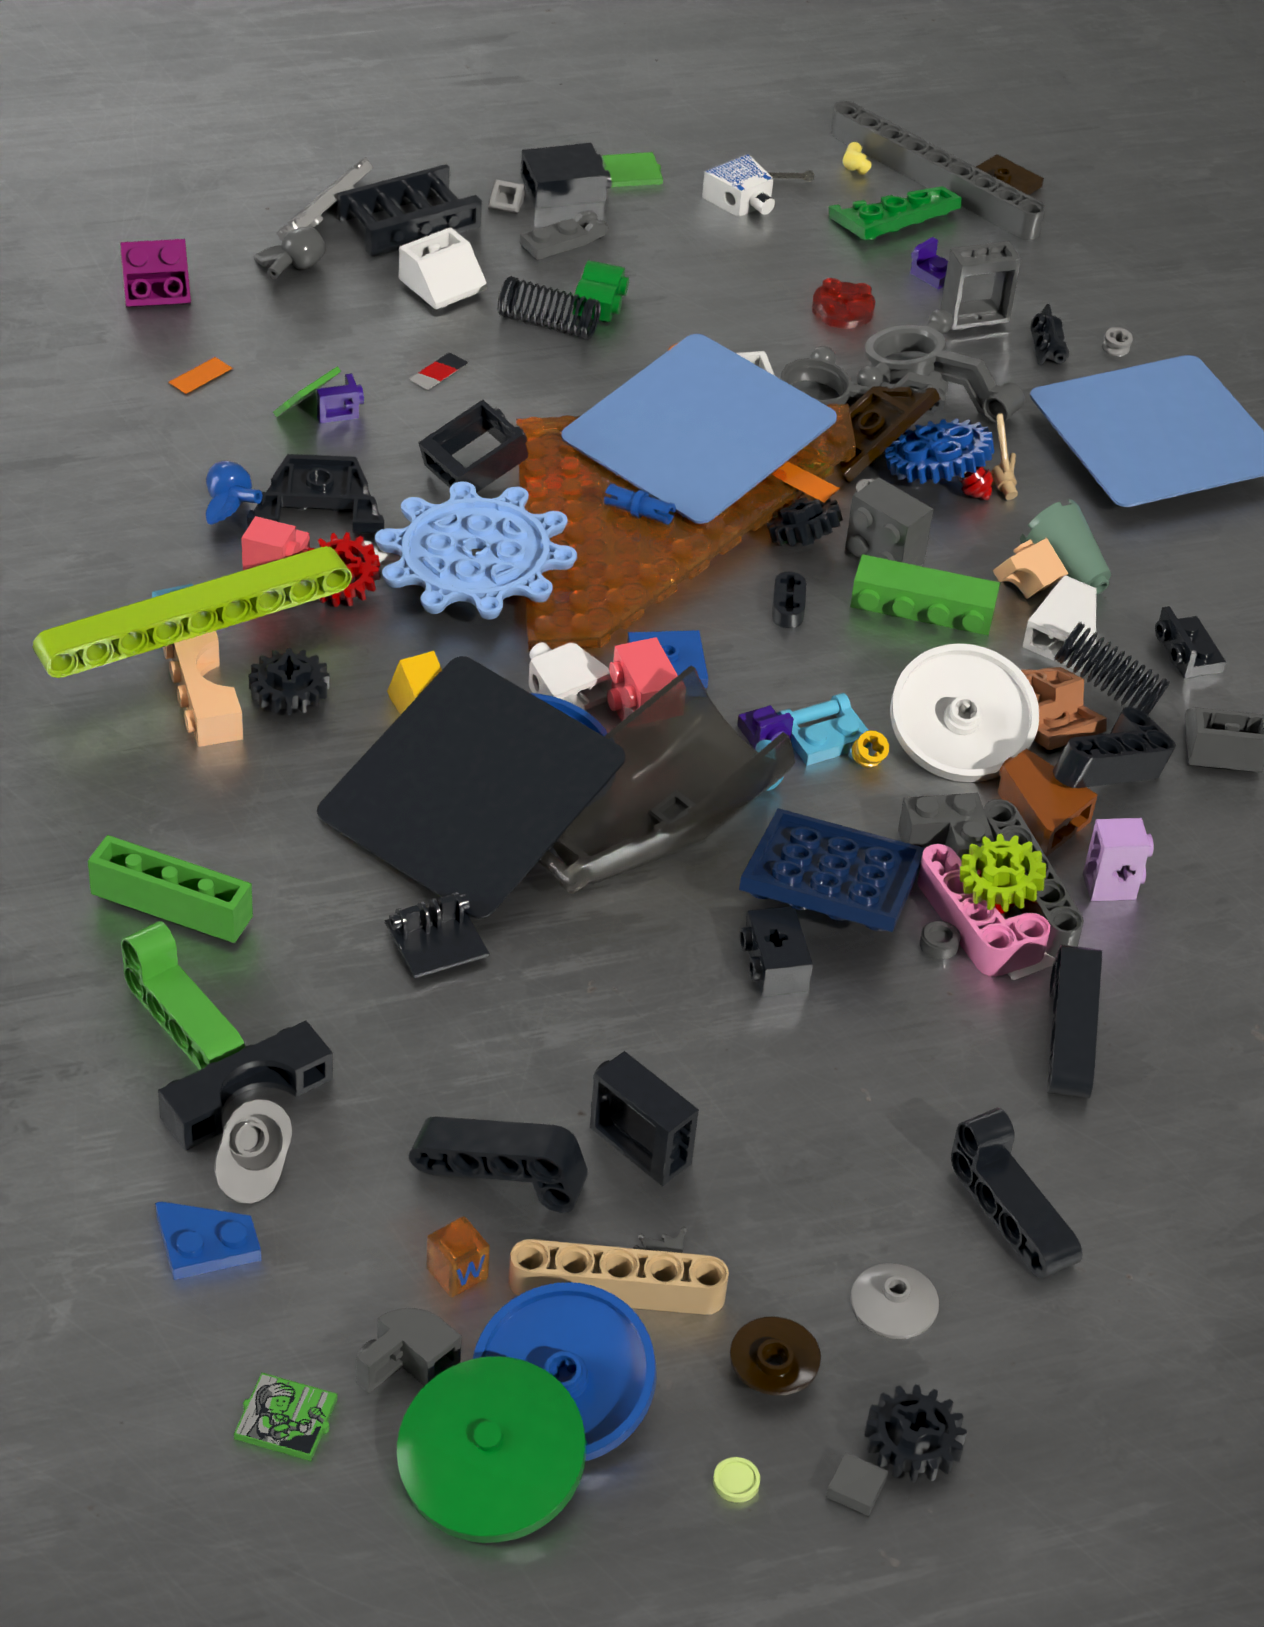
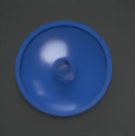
(588, 1345)

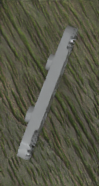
(311, 214)

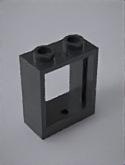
(462, 430)
(656, 1150)

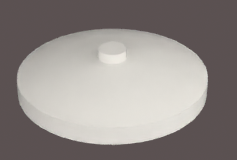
(963, 712)

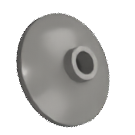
(892, 1313)

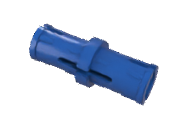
(639, 504)

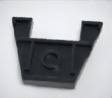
(320, 483)

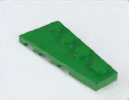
(895, 211)

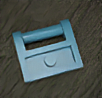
(829, 737)

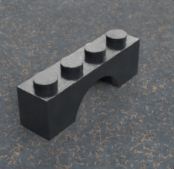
(287, 1061)

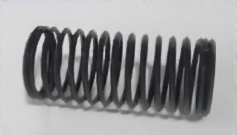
(512, 297)
(1149, 699)

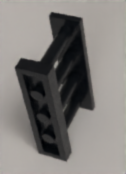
(403, 228)

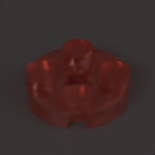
(843, 303)

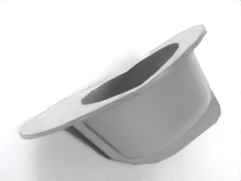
(253, 1151)

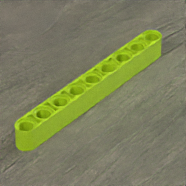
(190, 612)

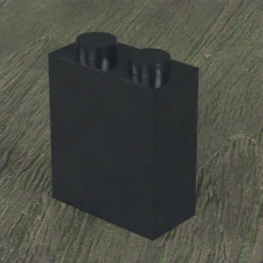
(564, 175)

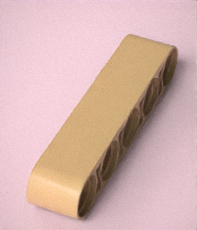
(634, 1275)

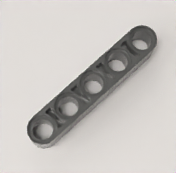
(1054, 901)

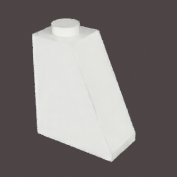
(1057, 617)

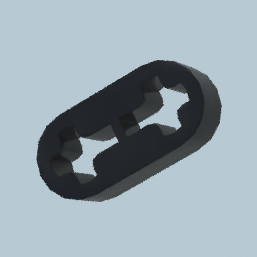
(794, 600)

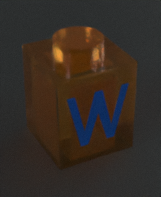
(457, 1256)

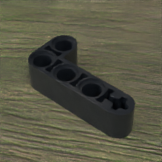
(1130, 753)
(1074, 1020)
(504, 1151)
(1009, 1196)

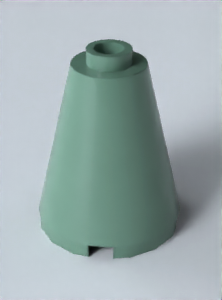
(1072, 542)

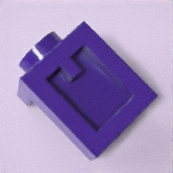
(928, 265)
(340, 402)
(764, 724)

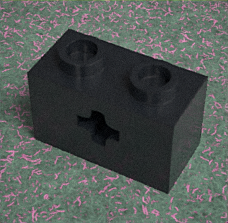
(776, 951)

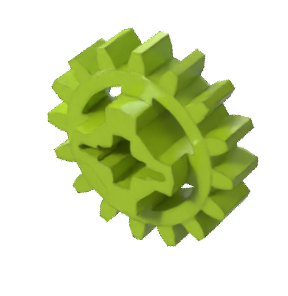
(1002, 872)

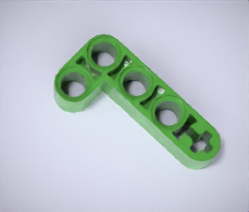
(174, 998)

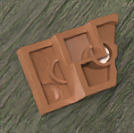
(1061, 707)

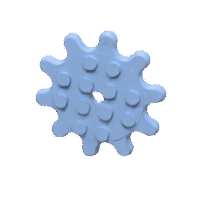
(440, 542)

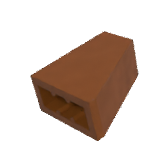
(1045, 804)

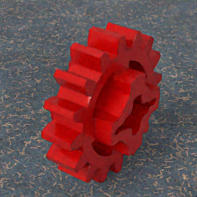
(362, 572)

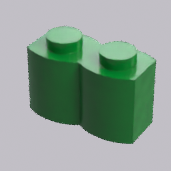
(603, 283)

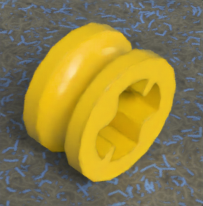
(879, 744)

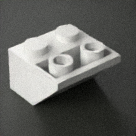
(441, 268)

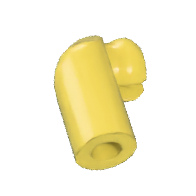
(855, 160)

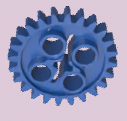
(940, 451)

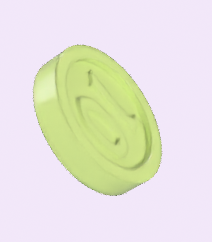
(736, 1479)

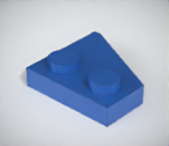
(205, 1239)

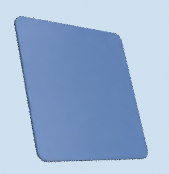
(699, 427)
(1155, 429)

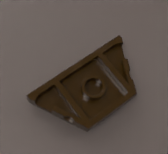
(881, 419)

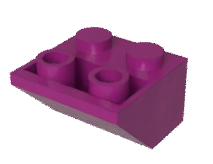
(155, 273)

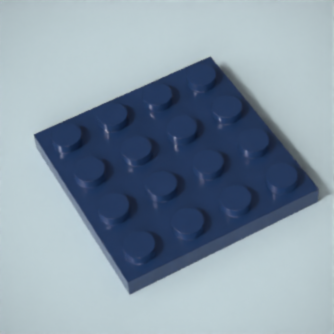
(832, 870)

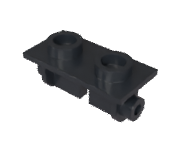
(1049, 337)

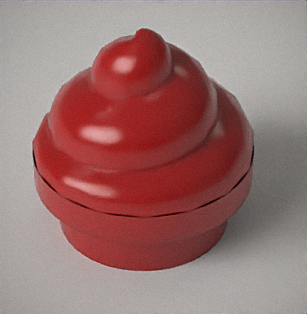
(977, 483)

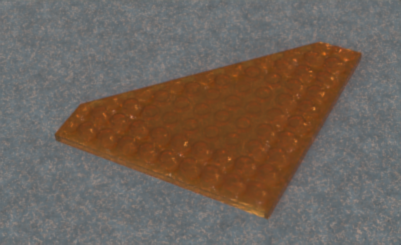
(633, 560)

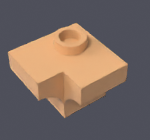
(1032, 567)

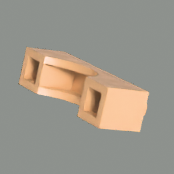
(211, 708)

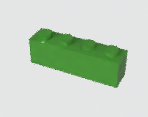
(925, 594)
(170, 888)

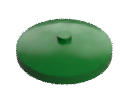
(491, 1449)

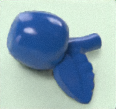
(229, 487)

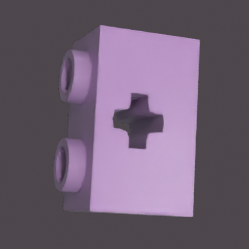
(1117, 859)

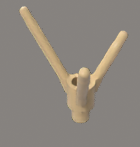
(1004, 472)

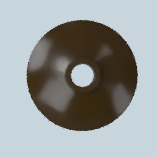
(778, 1342)

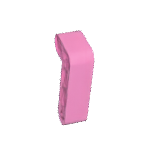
(986, 937)

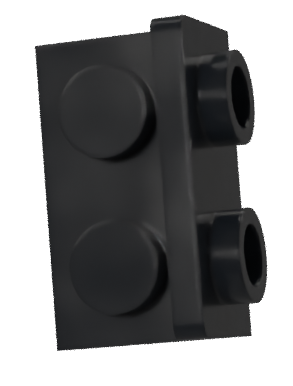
(1188, 645)

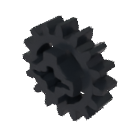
(804, 521)
(289, 681)
(915, 1433)

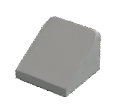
(507, 196)

